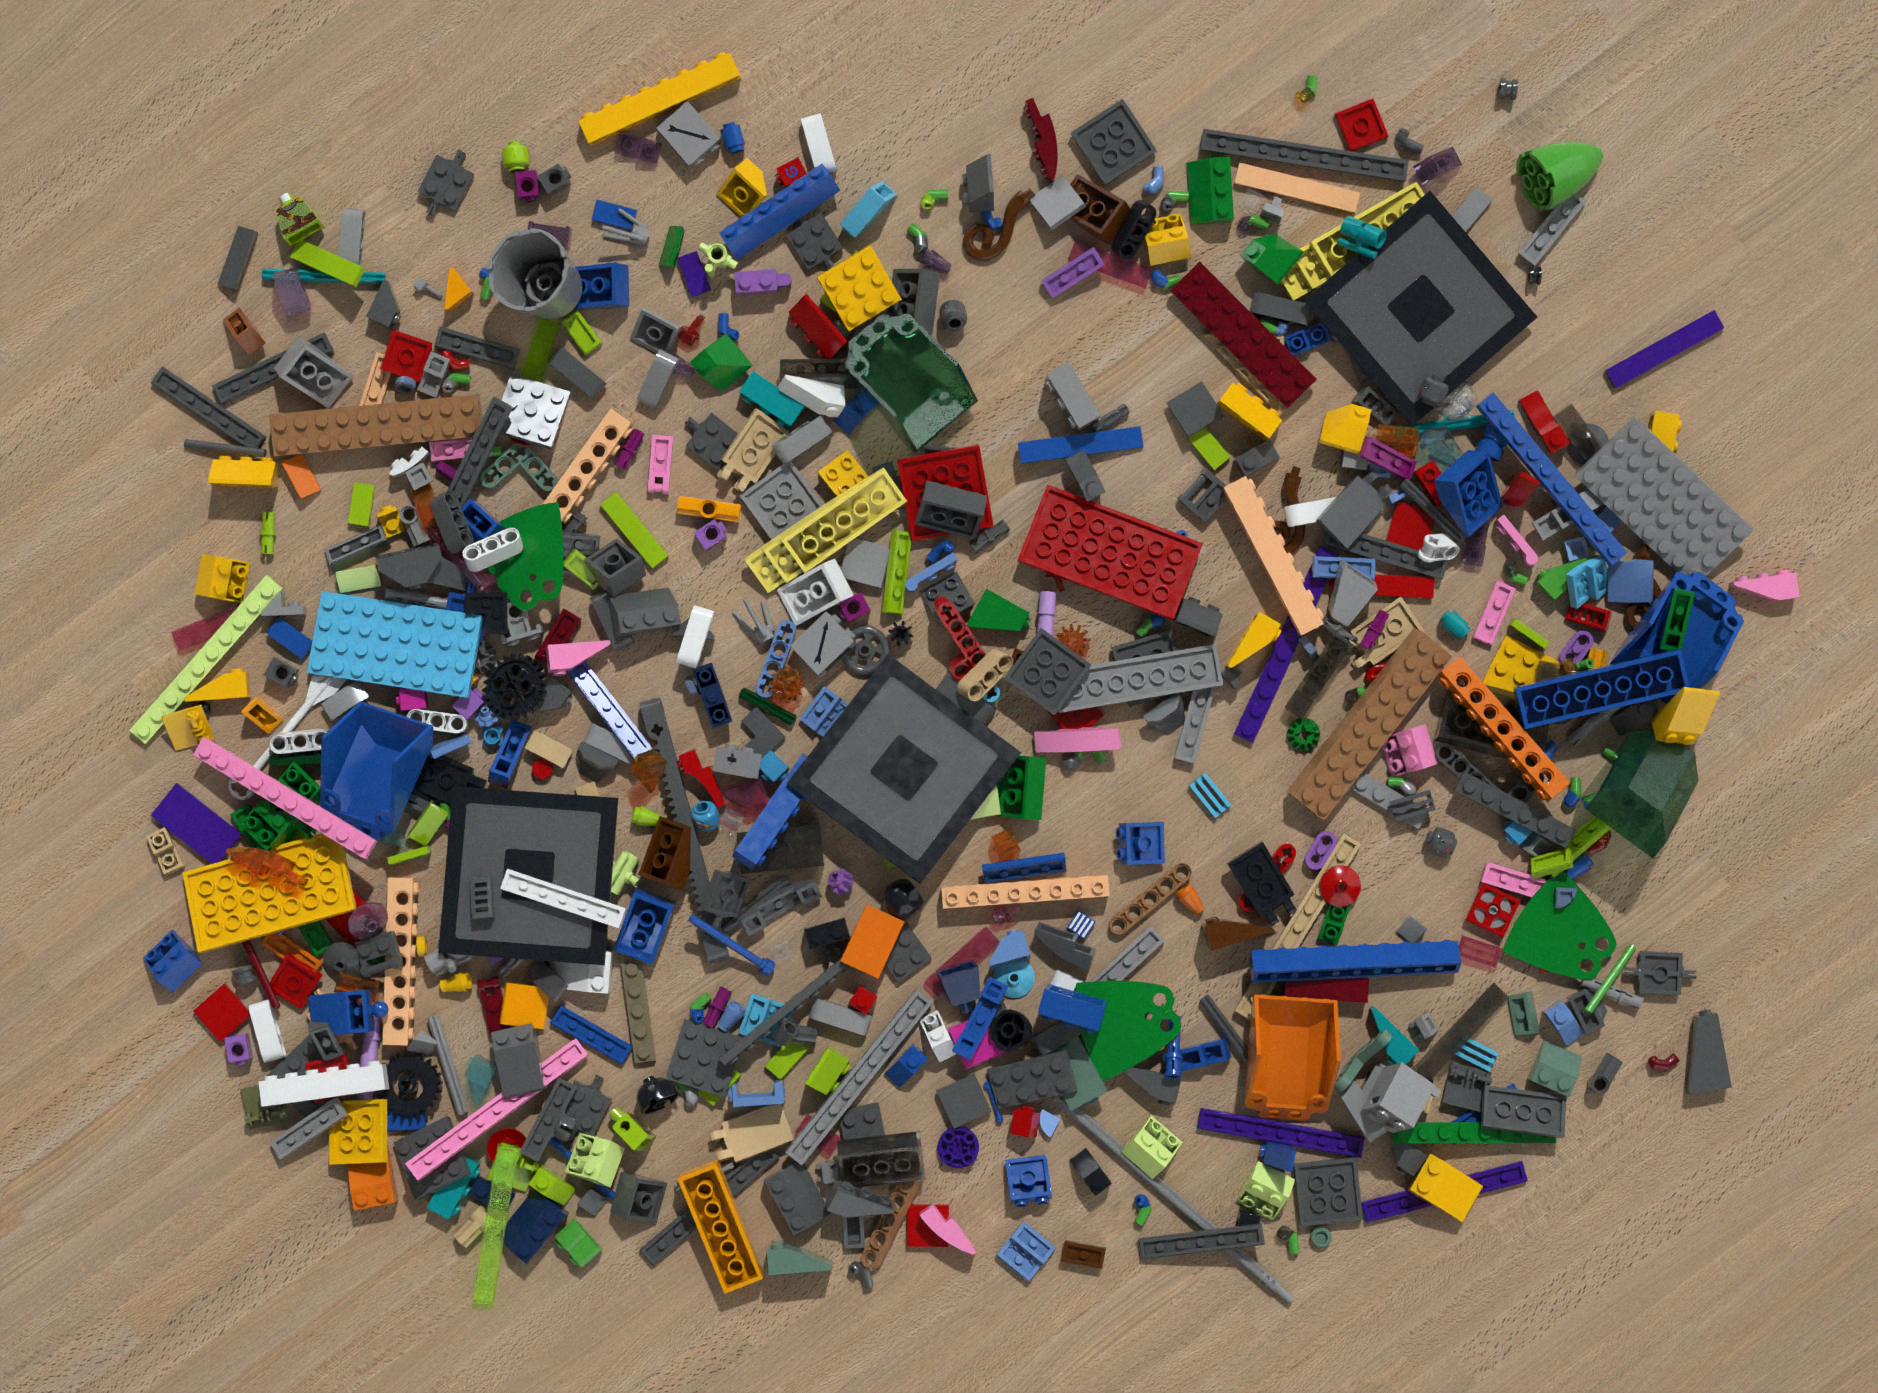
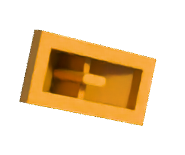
(456, 291)
(262, 714)

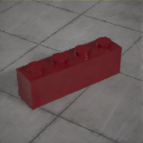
(1333, 989)

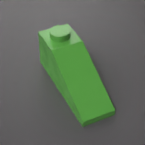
(1554, 580)

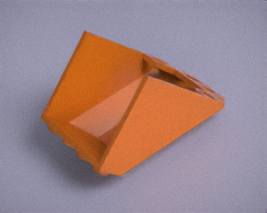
(1292, 1056)

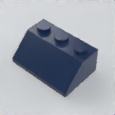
(532, 1225)

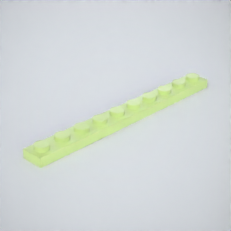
(206, 658)

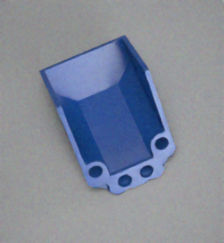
(1708, 635)
(372, 767)

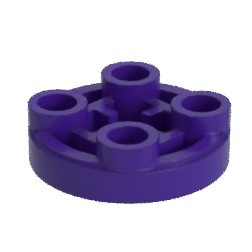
(958, 1147)

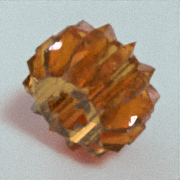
(1065, 639)
(787, 684)

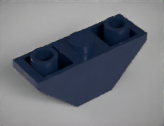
(712, 695)

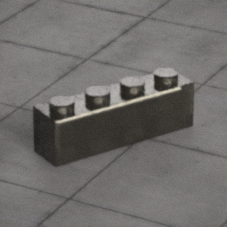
(819, 369)

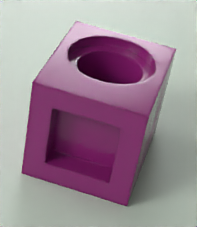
(524, 177)
(863, 607)

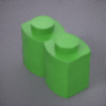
(578, 1243)

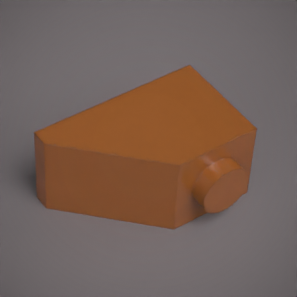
(244, 331)

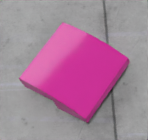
(985, 1052)

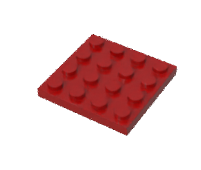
(951, 467)

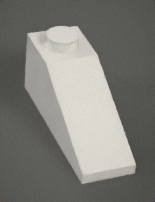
(816, 395)

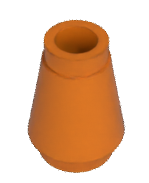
(1188, 896)

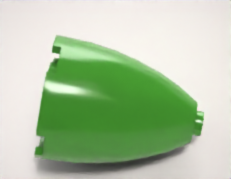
(1557, 171)

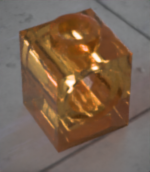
(1006, 844)

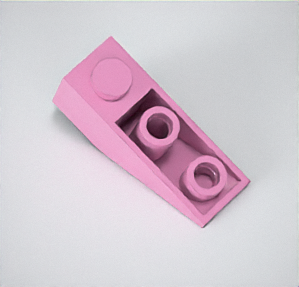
(1775, 588)

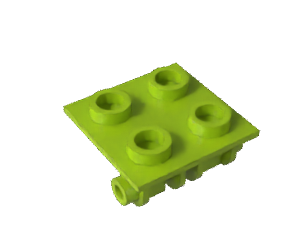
(523, 1172)

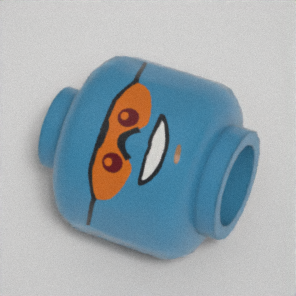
(705, 816)

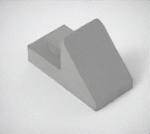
(277, 607)

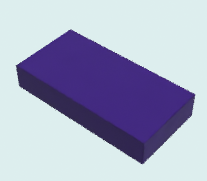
(694, 274)

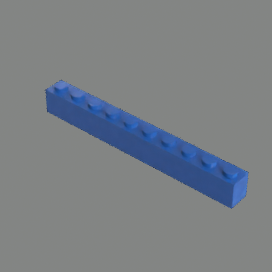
(1354, 961)

